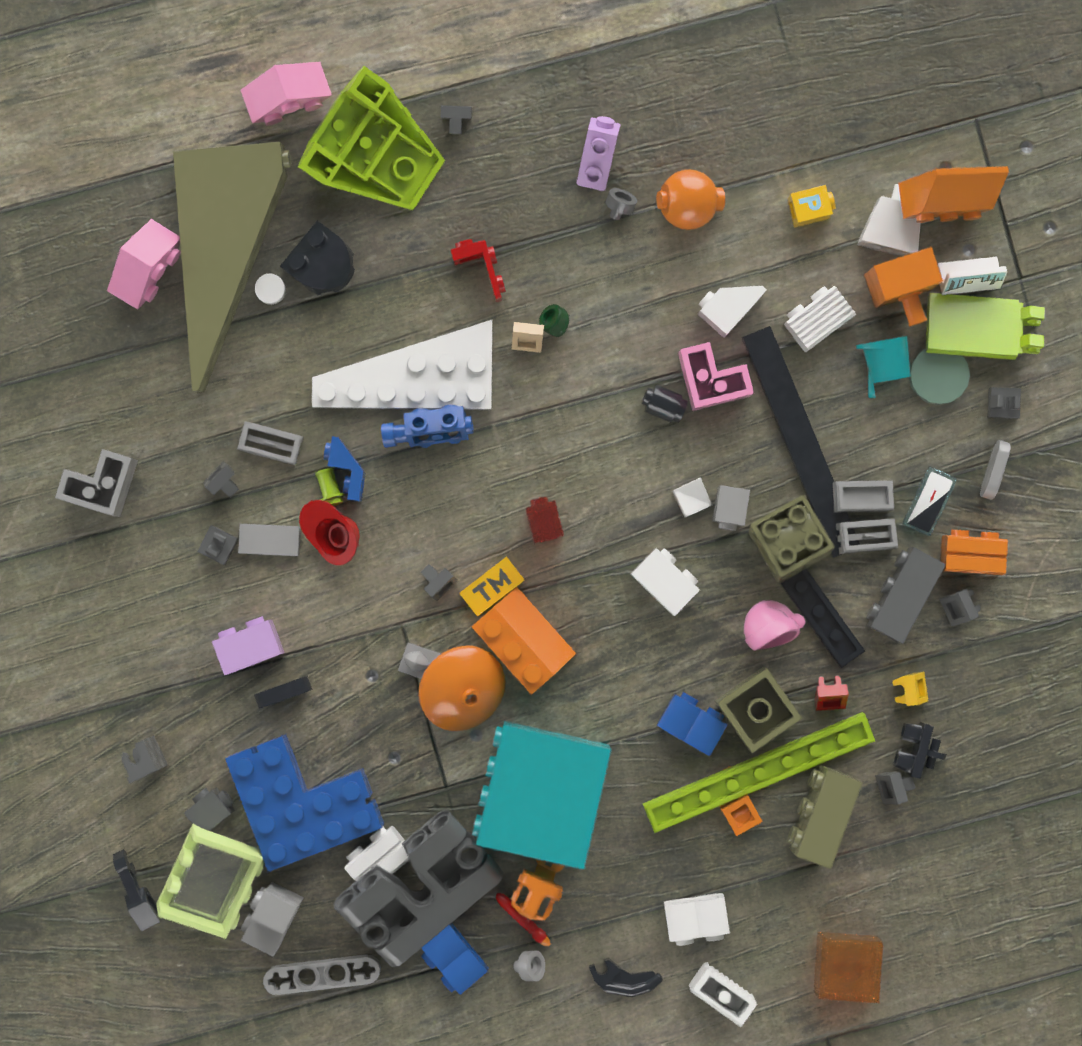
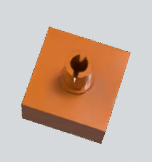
(904, 281)

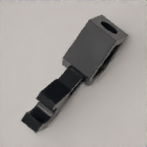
(138, 900)

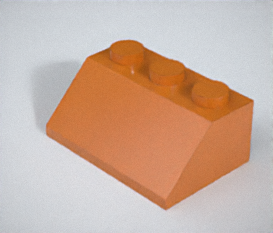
(952, 193)
(524, 640)

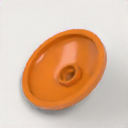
(454, 678)

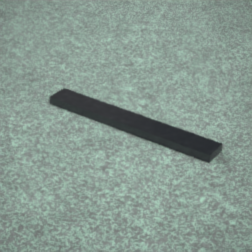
(796, 431)

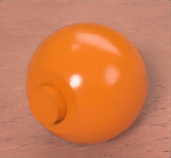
(689, 199)

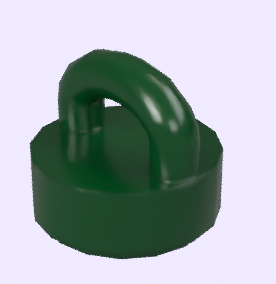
(554, 320)

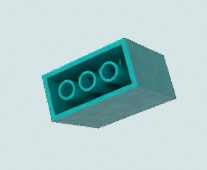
(542, 794)

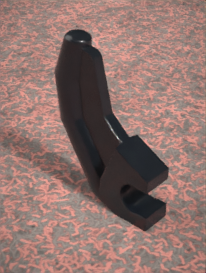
(623, 983)

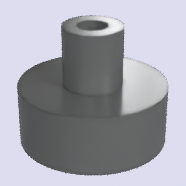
(620, 203)

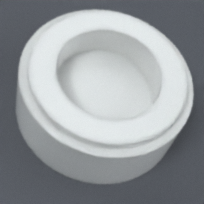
(270, 289)

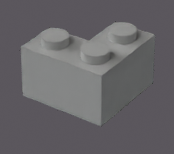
(104, 491)
(271, 919)

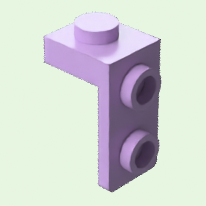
(598, 153)

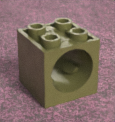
(790, 539)

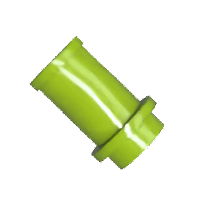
(329, 486)

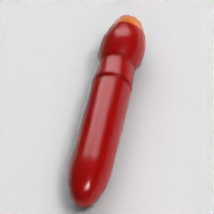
(537, 933)

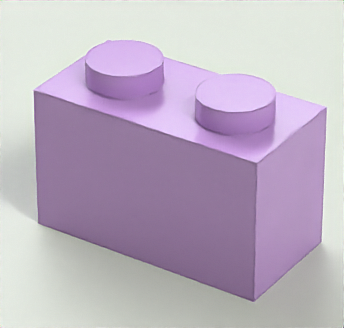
(247, 646)

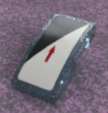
(929, 501)

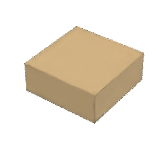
(527, 337)

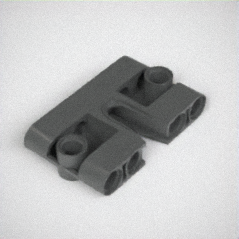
(412, 918)

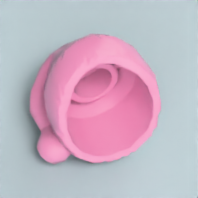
(771, 625)

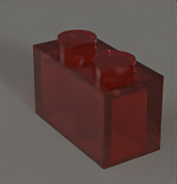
(544, 520)

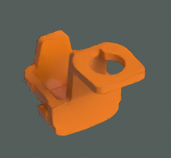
(540, 887)

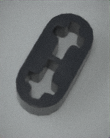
(283, 692)

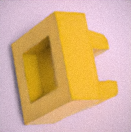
(914, 687)

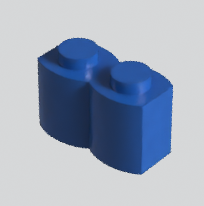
(692, 724)
(454, 959)

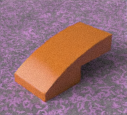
(741, 814)

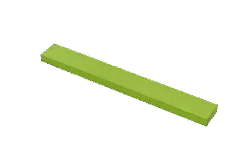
(758, 772)

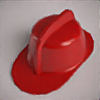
(329, 531)

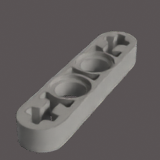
(321, 970)

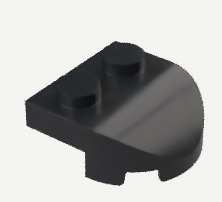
(320, 261)

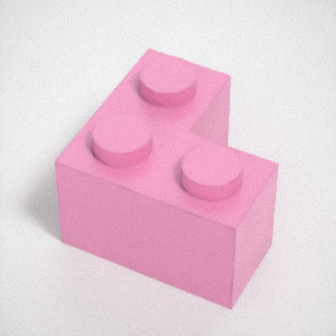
(284, 91)
(143, 264)
(707, 385)

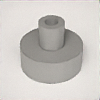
(530, 966)

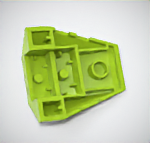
(372, 145)

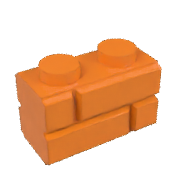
(974, 554)

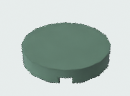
(939, 377)

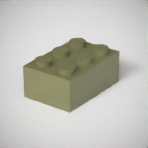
(824, 816)

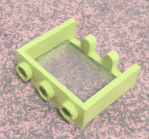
(210, 882)

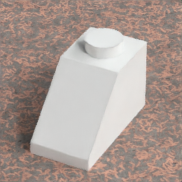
(728, 306)

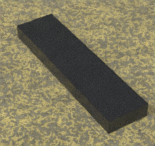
(822, 618)

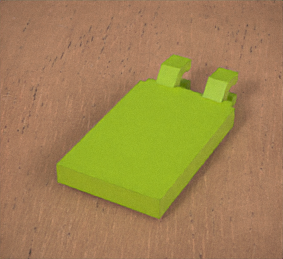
(981, 326)

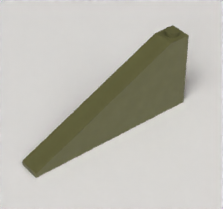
(222, 217)

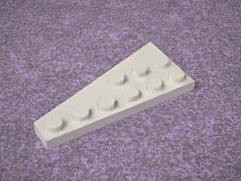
(423, 375)

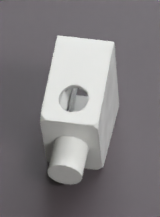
(888, 230)

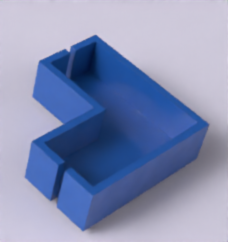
(294, 820)

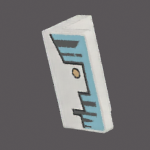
(971, 275)

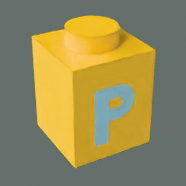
(811, 205)

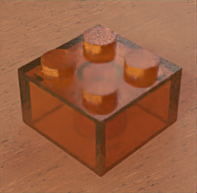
(848, 967)

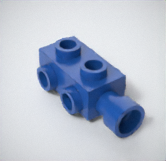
(435, 423)

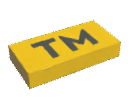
(491, 586)

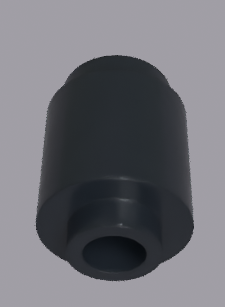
(664, 403)

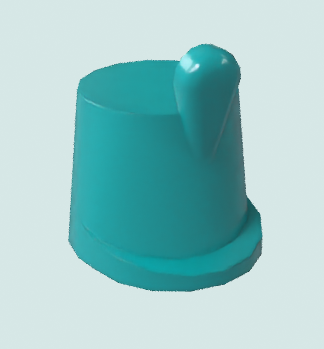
(886, 361)

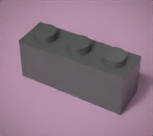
(904, 594)

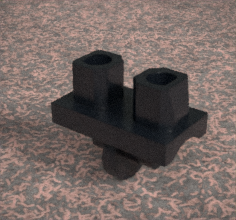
(914, 762)

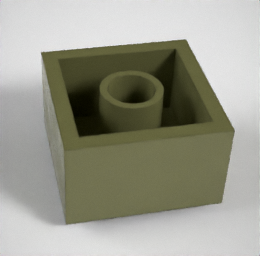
(758, 709)

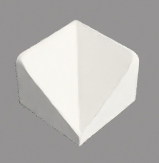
(692, 497)

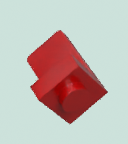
(468, 251)

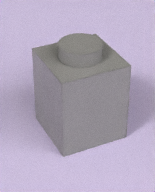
(730, 507)

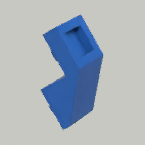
(341, 458)

